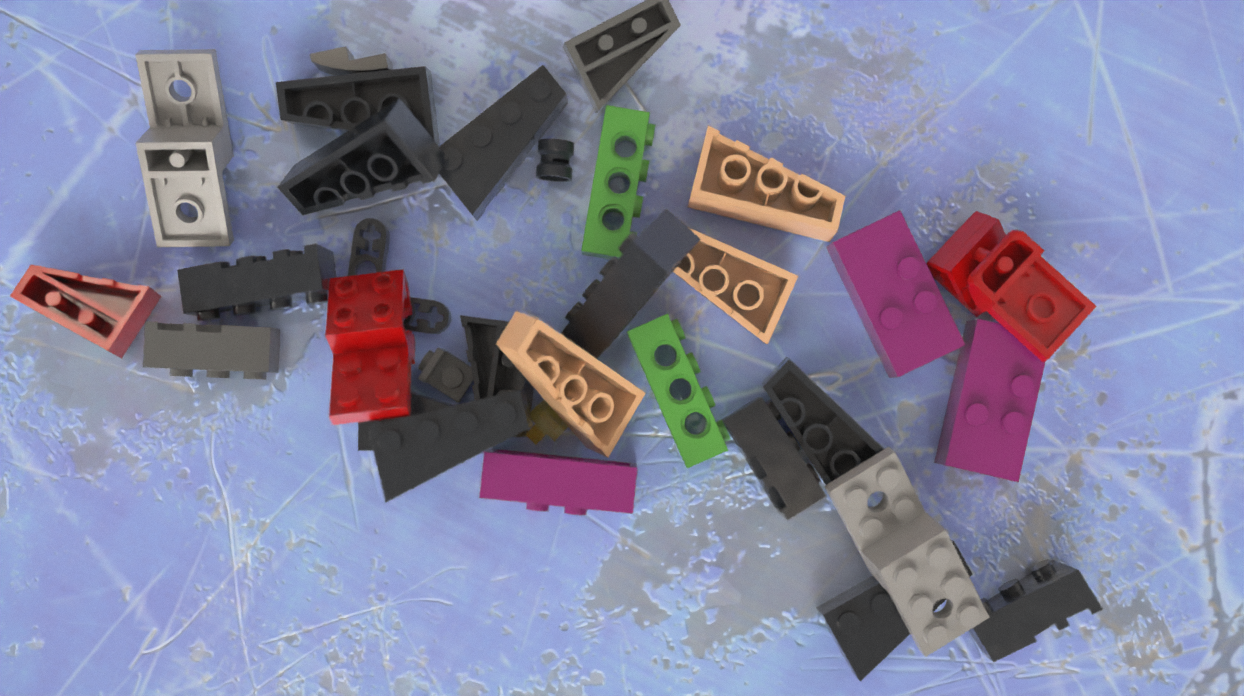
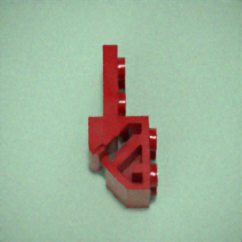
(1011, 283)
(369, 347)

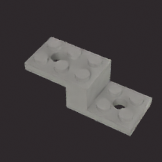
(185, 148)
(907, 551)

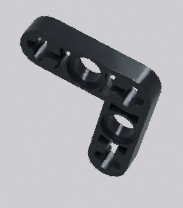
(381, 245)

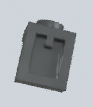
(446, 373)

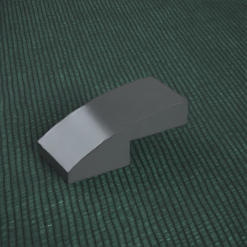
(341, 62)

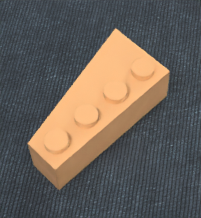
(762, 191)
(738, 284)
(575, 384)

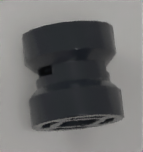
(555, 160)

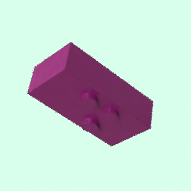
(895, 295)
(990, 403)
(558, 481)

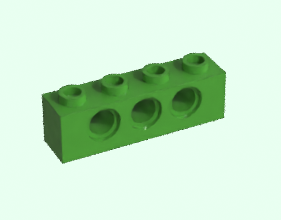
(618, 126)
(692, 447)

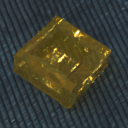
(546, 423)

